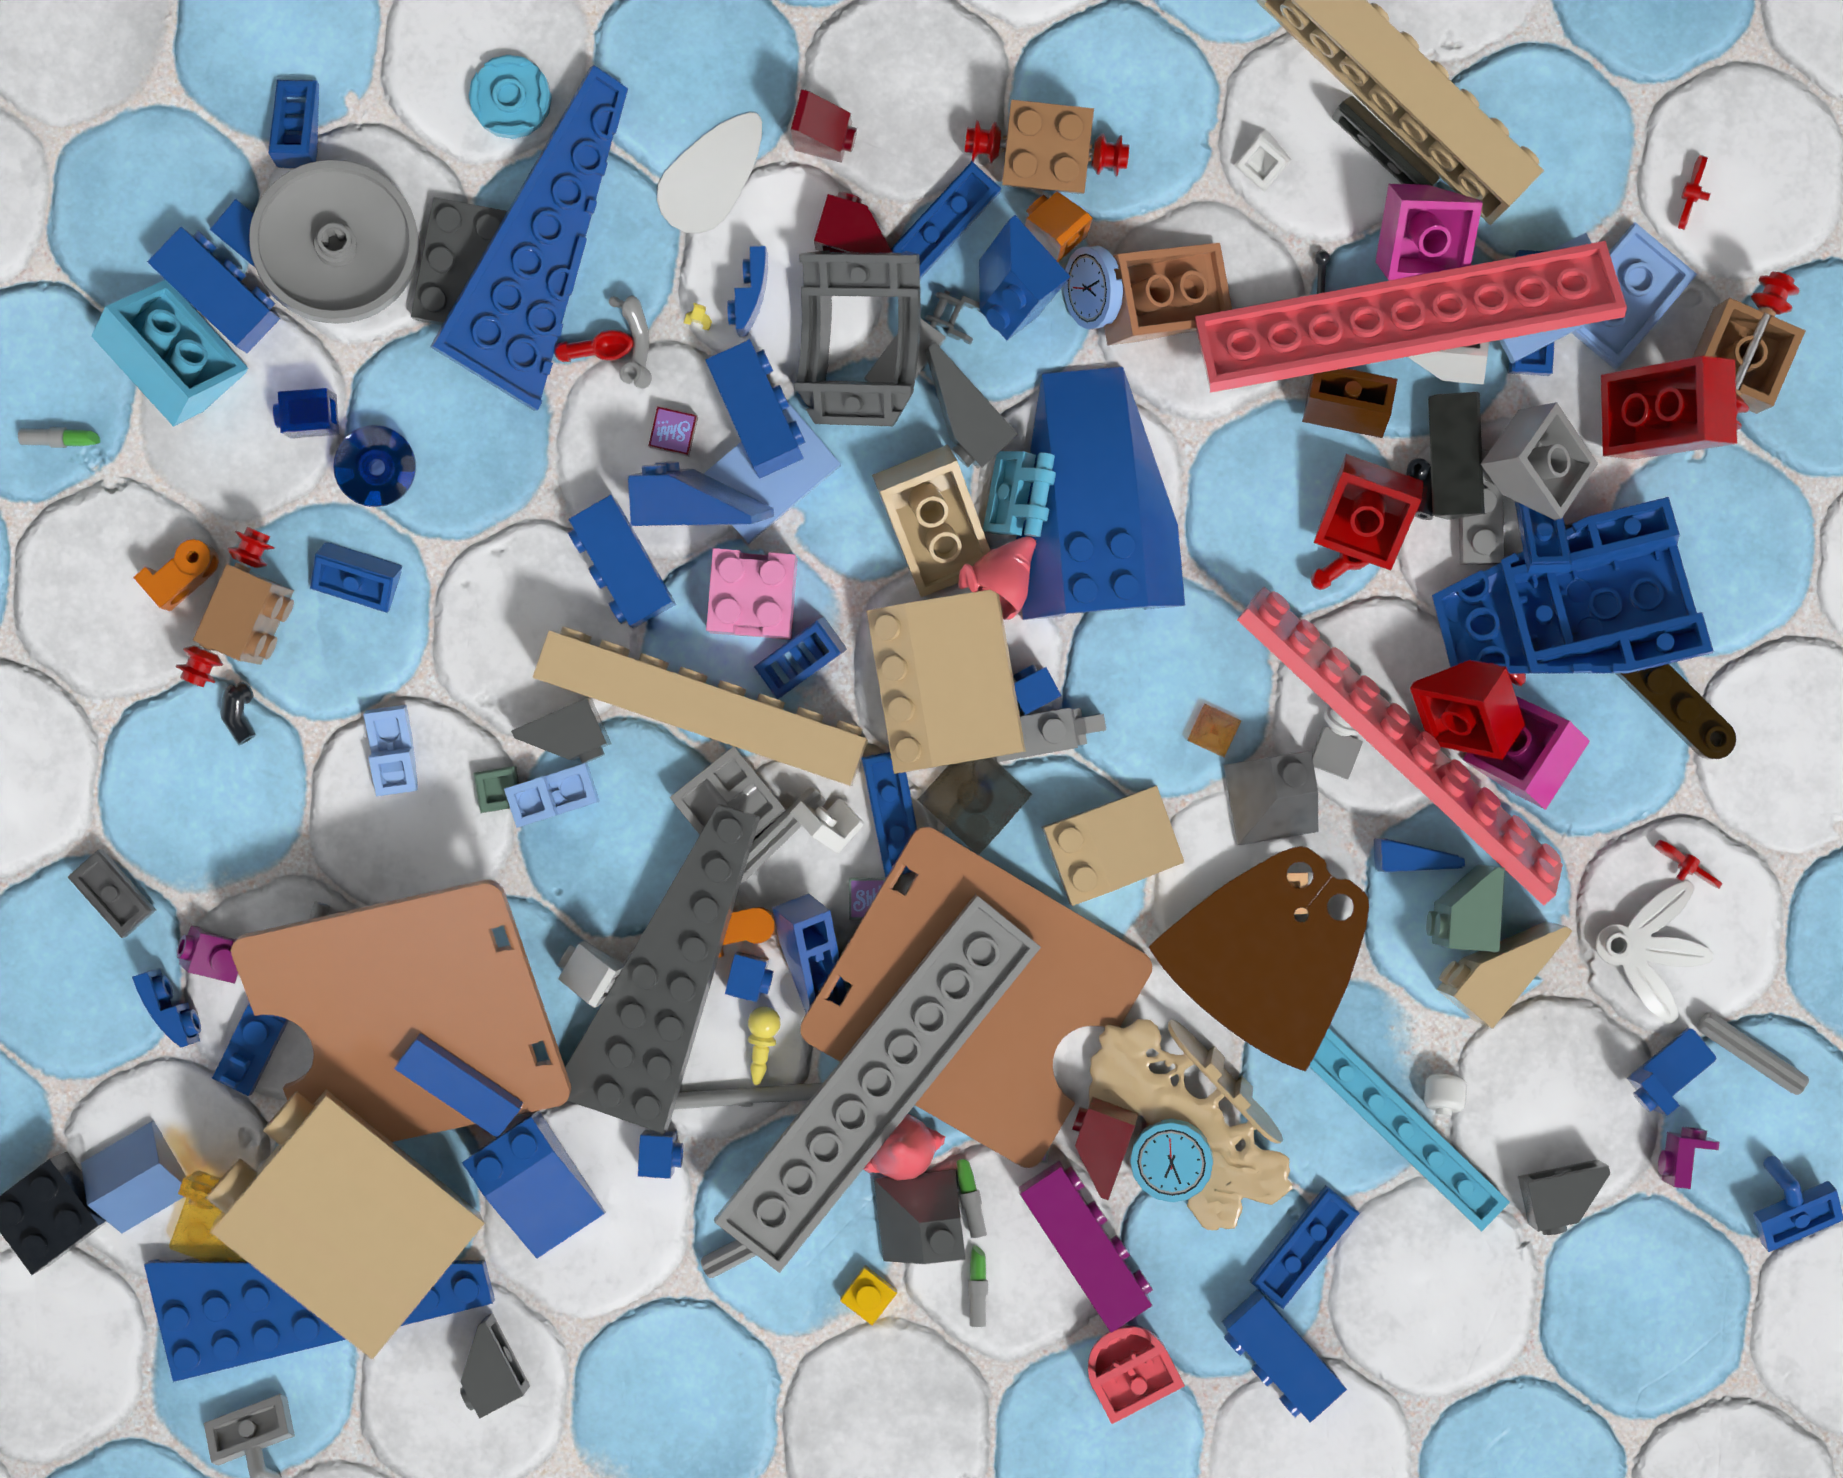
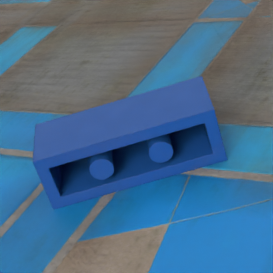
(215, 288)
(756, 408)
(620, 562)
(1282, 1357)

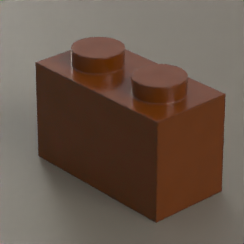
(1350, 401)

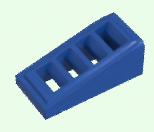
(290, 149)
(827, 636)
(1400, 856)

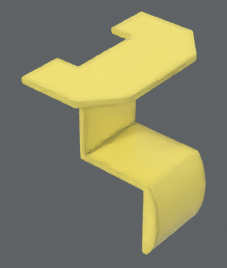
(698, 316)

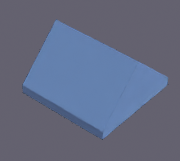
(132, 1178)

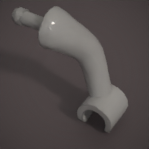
(634, 314)

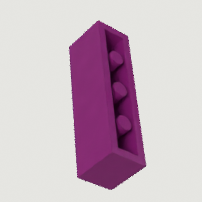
(1085, 1246)

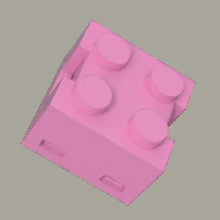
(752, 594)

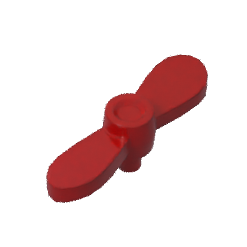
(1692, 191)
(1687, 863)

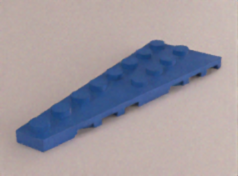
(521, 286)
(235, 1315)

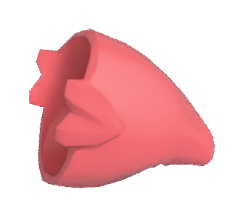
(1003, 572)
(906, 1150)

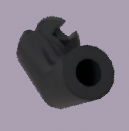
(1421, 470)
(232, 712)

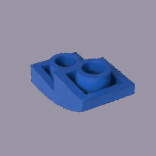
(748, 301)
(176, 1022)

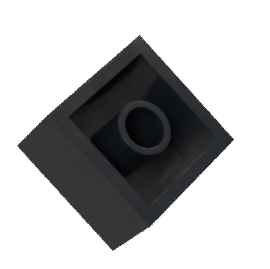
(47, 1213)

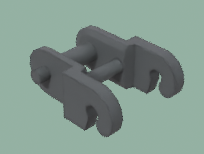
(944, 298)

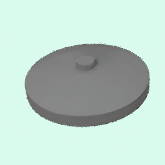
(334, 241)

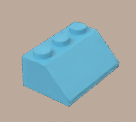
(168, 351)

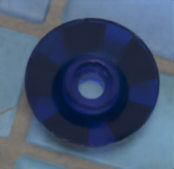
(355, 460)

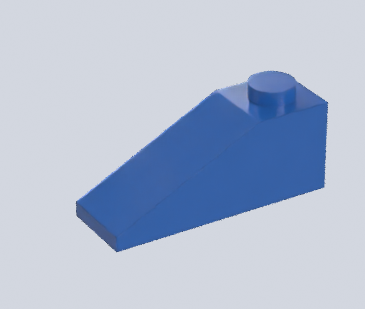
(808, 946)

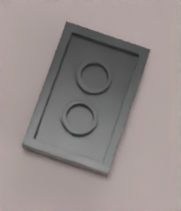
(451, 251)

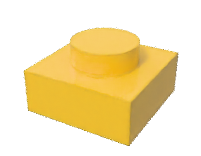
(868, 1295)

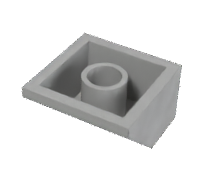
(1540, 460)

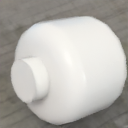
(1445, 1094)

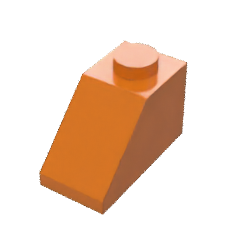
(1058, 224)

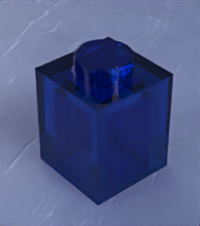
(307, 413)

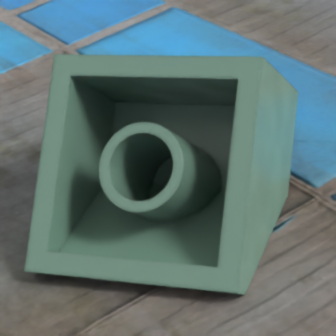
(1470, 912)

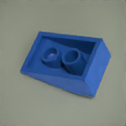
(687, 497)
(534, 1185)

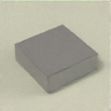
(1336, 753)

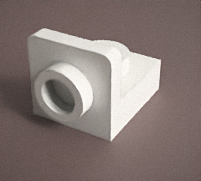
(831, 826)

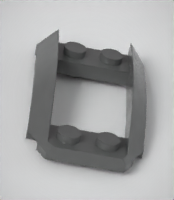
(857, 275)

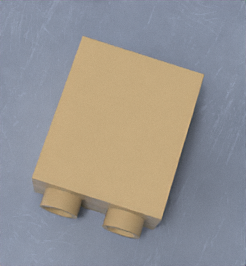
(342, 1220)

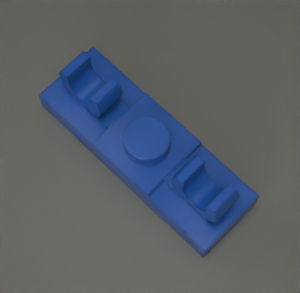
(249, 1051)

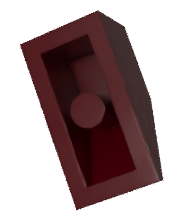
(822, 128)
(848, 227)
(1103, 1141)

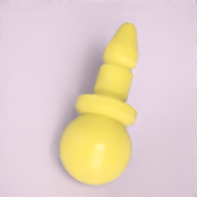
(763, 1025)

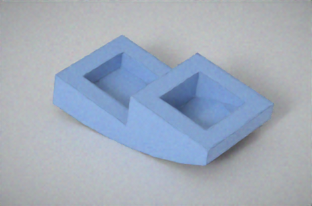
(391, 750)
(551, 795)

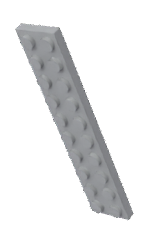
(876, 1083)

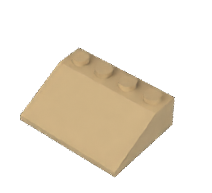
(945, 681)

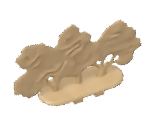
(1124, 1079)

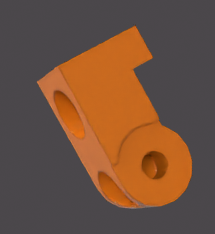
(181, 575)
(752, 925)

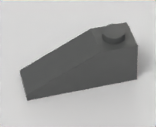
(968, 415)

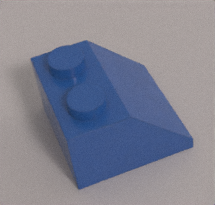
(1017, 279)

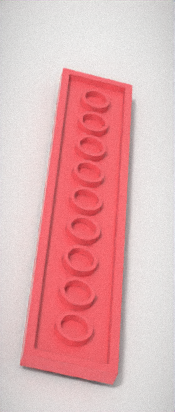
(1410, 316)
(1402, 744)

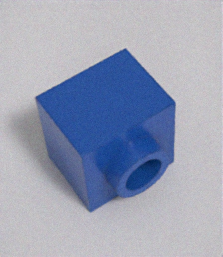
(1034, 689)
(749, 977)
(659, 1154)

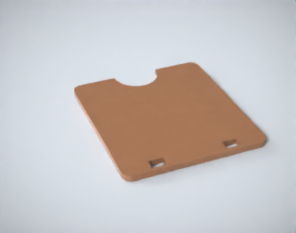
(400, 969)
(1003, 1075)

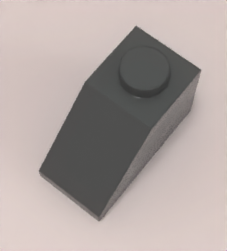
(569, 732)
(1561, 1194)
(491, 1371)

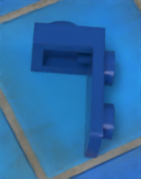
(1670, 1071)

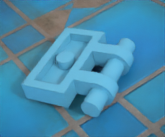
(1010, 493)

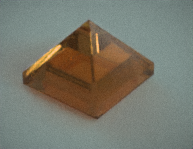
(1214, 730)

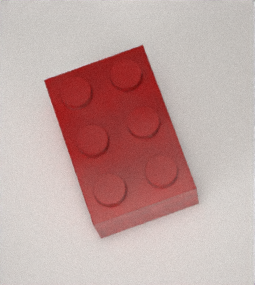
(1669, 408)

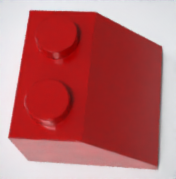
(1369, 512)
(1470, 708)

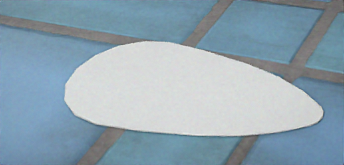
(710, 175)

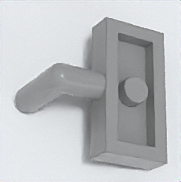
(249, 1432)

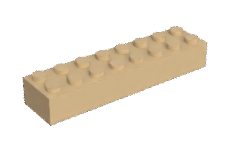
(1412, 98)
(700, 708)

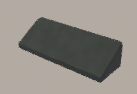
(1383, 144)
(1456, 455)

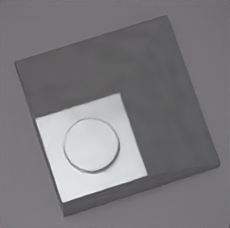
(1273, 797)

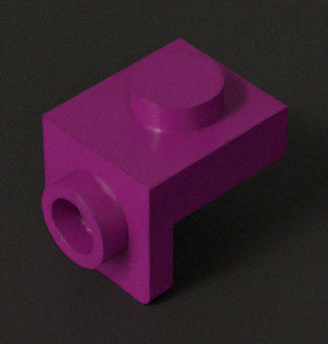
(207, 955)
(1677, 1159)

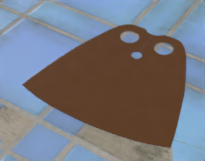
(1261, 967)

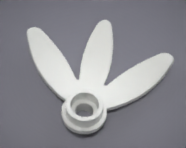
(1642, 948)

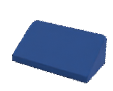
(355, 576)

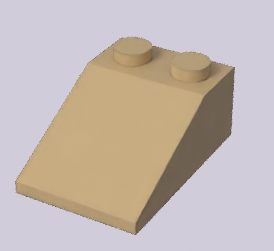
(932, 518)
(1113, 845)
(1490, 982)

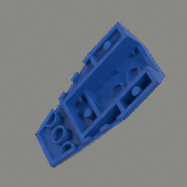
(1109, 516)
(1612, 613)

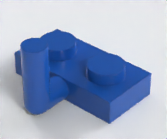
(1799, 1212)

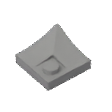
(728, 783)

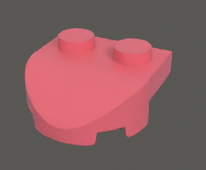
(1131, 1371)

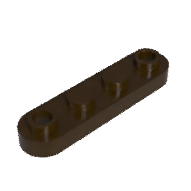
(1682, 709)

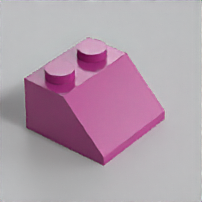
(1426, 230)
(1537, 758)

